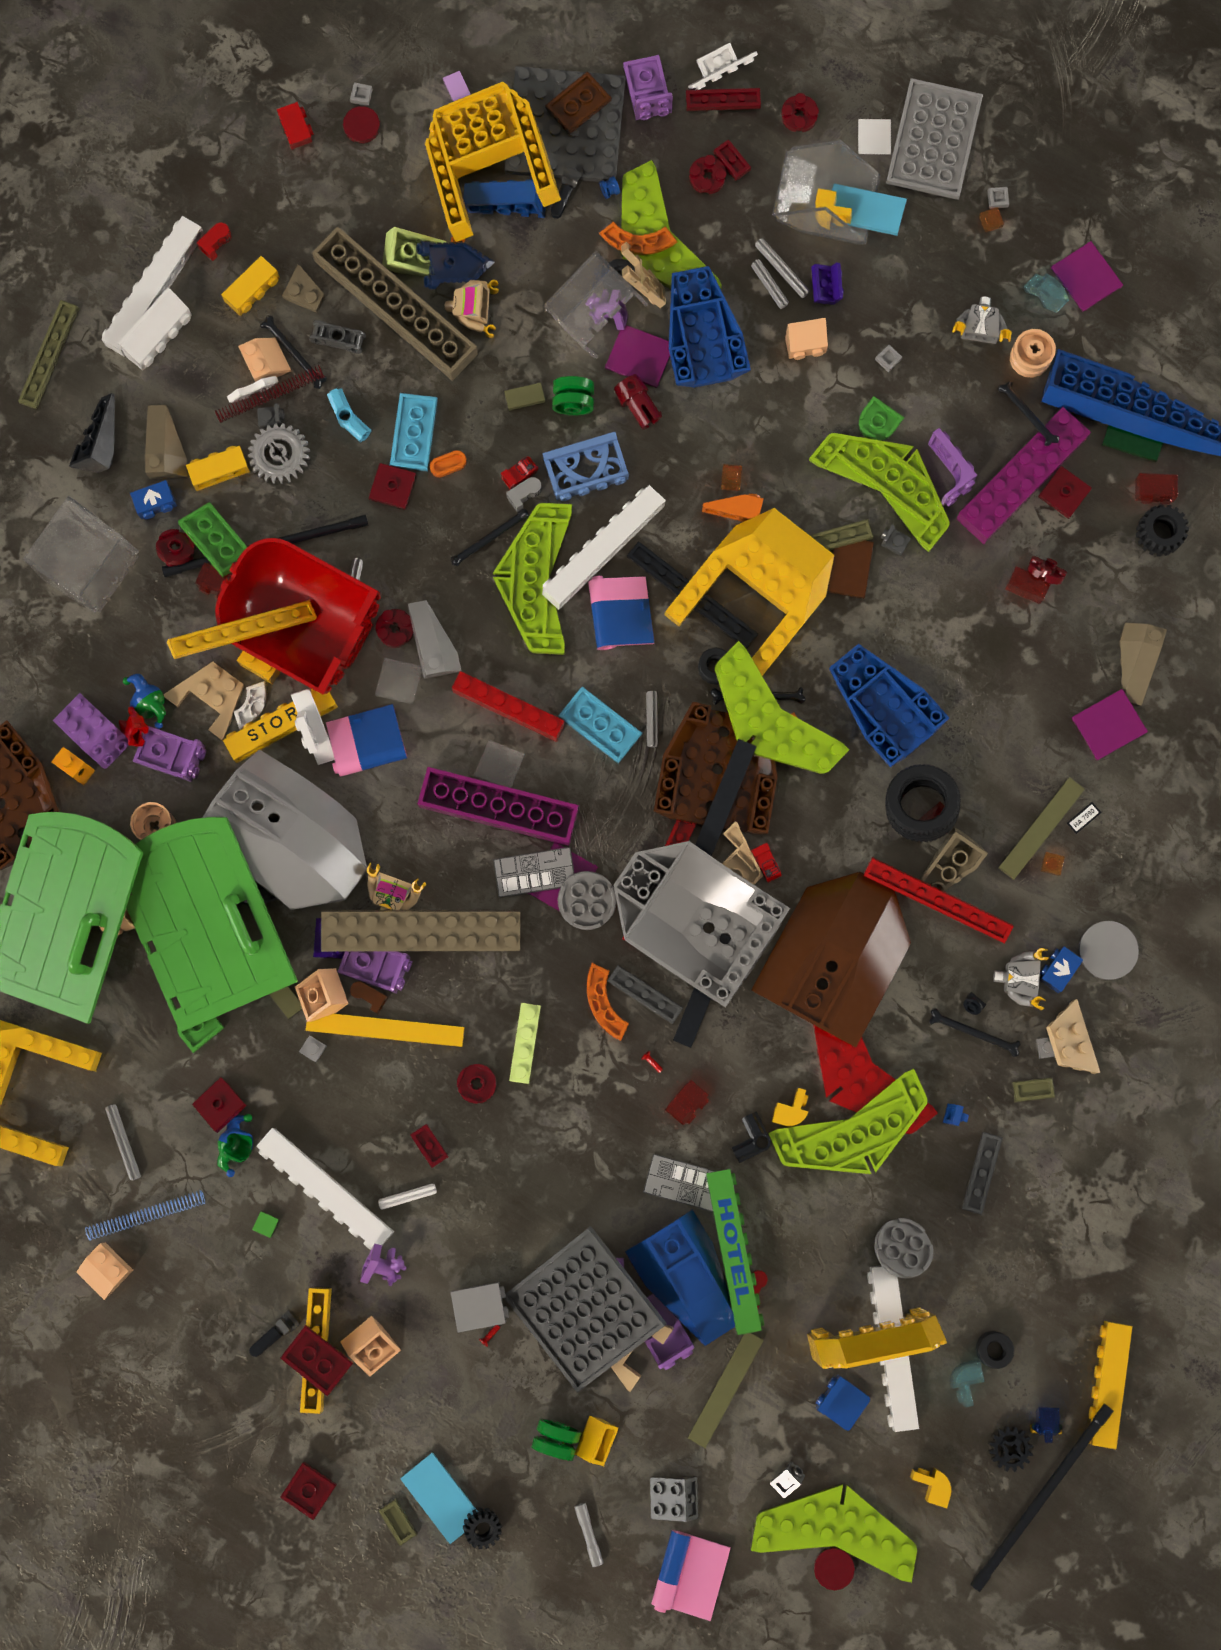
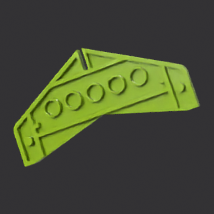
(644, 214)
(901, 482)
(530, 566)
(758, 714)
(846, 1142)
(825, 1522)

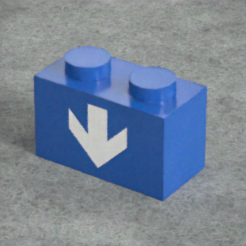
(153, 500)
(1060, 969)

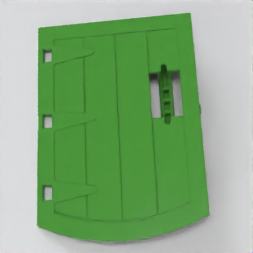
(62, 886)
(189, 910)

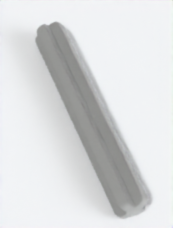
(782, 268)
(123, 1142)

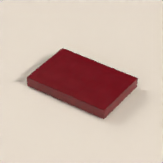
(316, 1360)

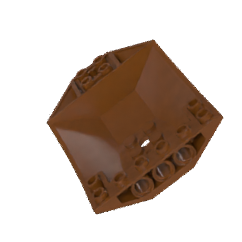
(845, 923)

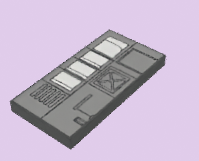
(533, 872)
(678, 1182)

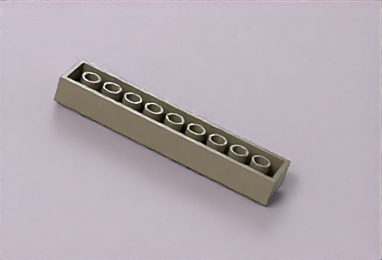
(395, 303)
(420, 930)

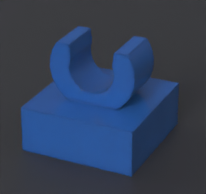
(954, 1115)

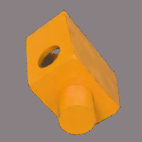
(73, 765)

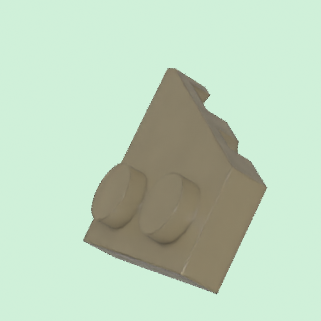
(303, 291)

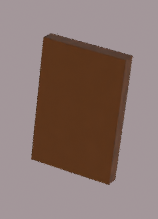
(578, 102)
(851, 569)

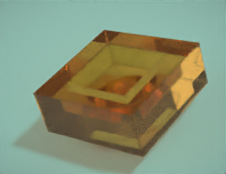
(991, 219)
(1052, 863)

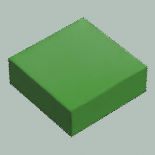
(265, 1224)

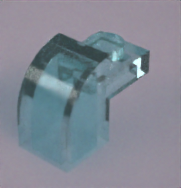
(1048, 290)
(963, 1376)

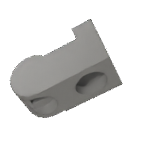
(518, 495)

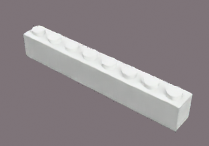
(155, 280)
(603, 546)
(324, 1188)
(897, 1371)

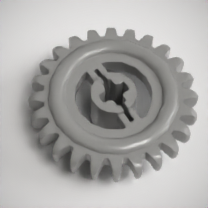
(286, 468)

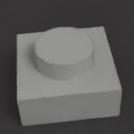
(361, 94)
(998, 197)
(888, 358)
(312, 1048)
(1044, 1048)

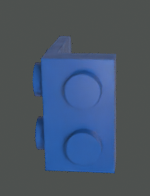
(842, 1402)

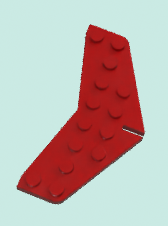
(856, 1075)

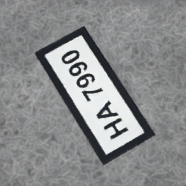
(1084, 817)

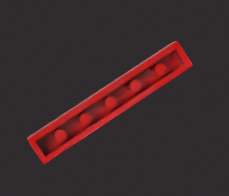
(508, 706)

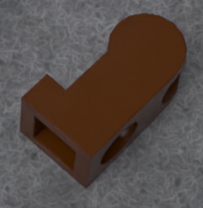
(364, 992)

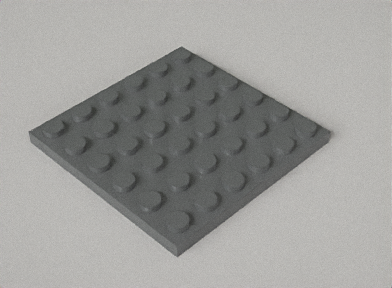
(589, 148)
(584, 1309)

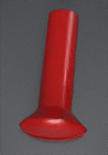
(647, 1057)
(492, 1332)

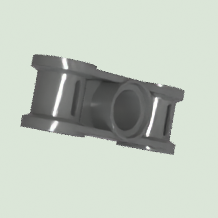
(324, 333)

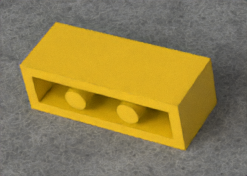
(250, 286)
(217, 467)

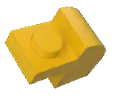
(828, 199)
(788, 1115)
(939, 1486)

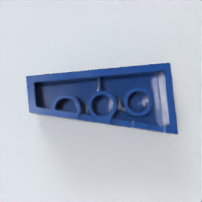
(503, 198)

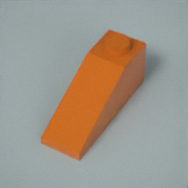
(737, 507)

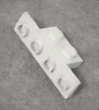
(718, 62)
(312, 727)

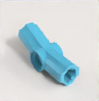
(353, 424)

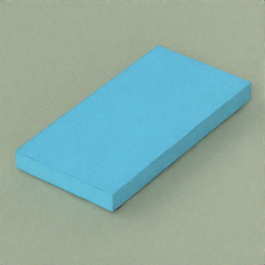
(871, 209)
(413, 432)
(600, 725)
(439, 1496)

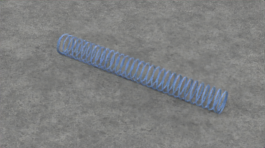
(149, 1210)

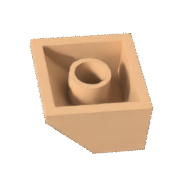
(806, 338)
(264, 358)
(321, 994)
(104, 1270)
(370, 1346)

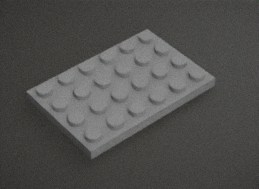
(934, 139)

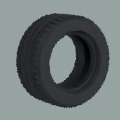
(924, 776)

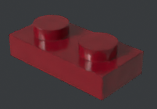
(732, 160)
(429, 1145)

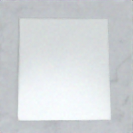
(874, 136)

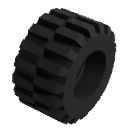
(1172, 519)

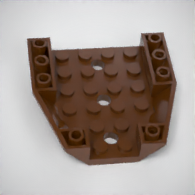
(689, 781)
(24, 790)

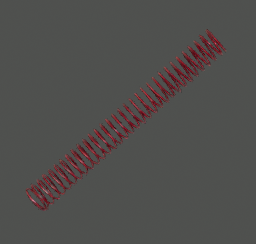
(268, 395)

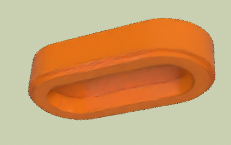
(448, 463)

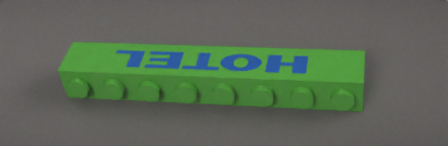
(733, 1252)

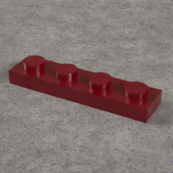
(723, 99)

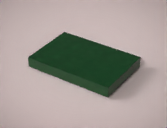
(1132, 443)

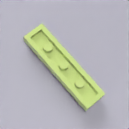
(525, 1043)

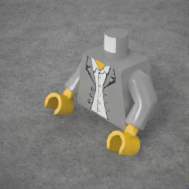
(982, 323)
(1022, 978)

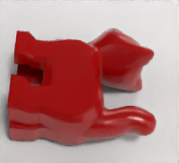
(133, 728)

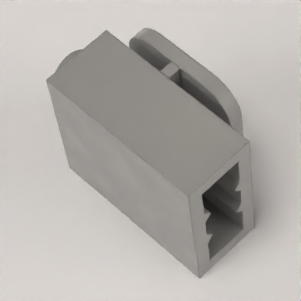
(479, 1307)

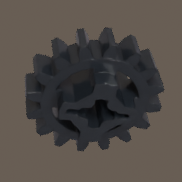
(1006, 1455)

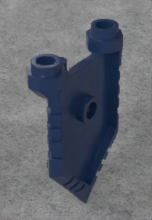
(452, 262)

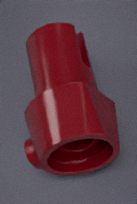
(633, 393)

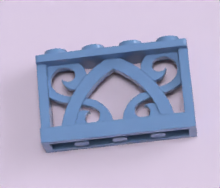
(574, 451)

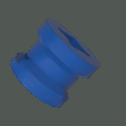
(609, 187)

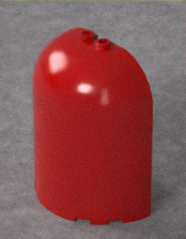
(280, 575)

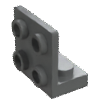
(674, 1498)

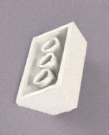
(155, 329)

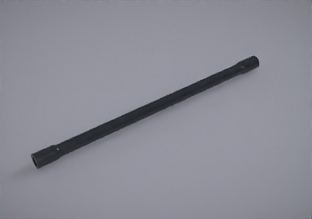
(352, 523)
(985, 1574)

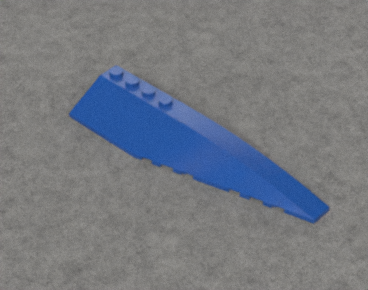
(1126, 404)

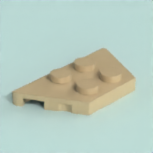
(1071, 1040)

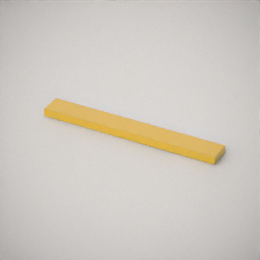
(241, 629)
(388, 1029)

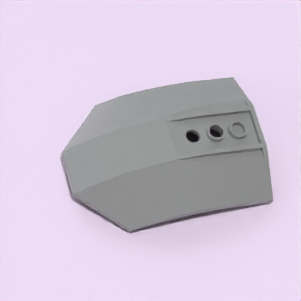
(313, 848)
(669, 898)

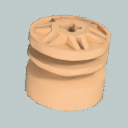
(147, 816)

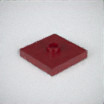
(392, 486)
(1065, 492)
(219, 1105)
(308, 1490)

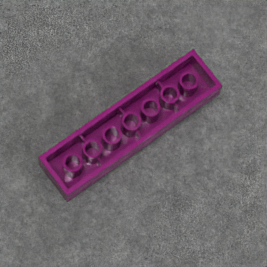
(1022, 477)
(498, 806)

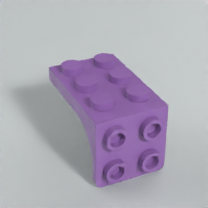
(647, 88)
(960, 468)
(92, 731)
(170, 754)
(377, 968)
(676, 1345)

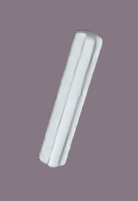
(407, 1196)

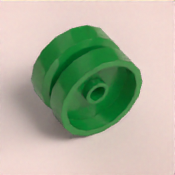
(573, 395)
(554, 1443)

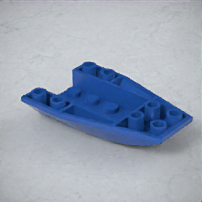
(703, 332)
(886, 705)
(686, 1277)

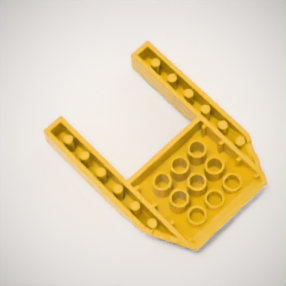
(477, 135)
(778, 564)
(11, 1041)
(912, 1335)

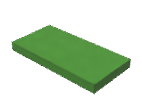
(213, 537)

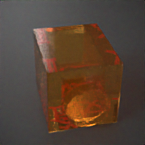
(731, 477)

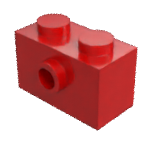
(294, 125)

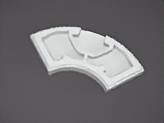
(260, 385)
(253, 705)

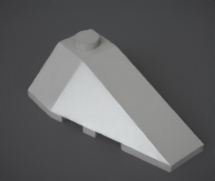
(433, 645)

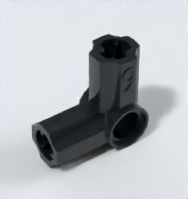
(755, 1130)

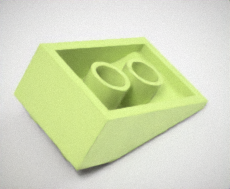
(401, 253)

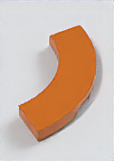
(640, 245)
(600, 1004)

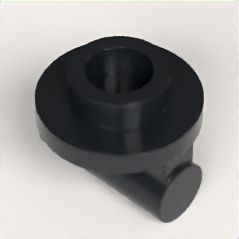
(973, 1004)

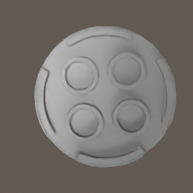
(586, 900)
(1108, 950)
(903, 1248)

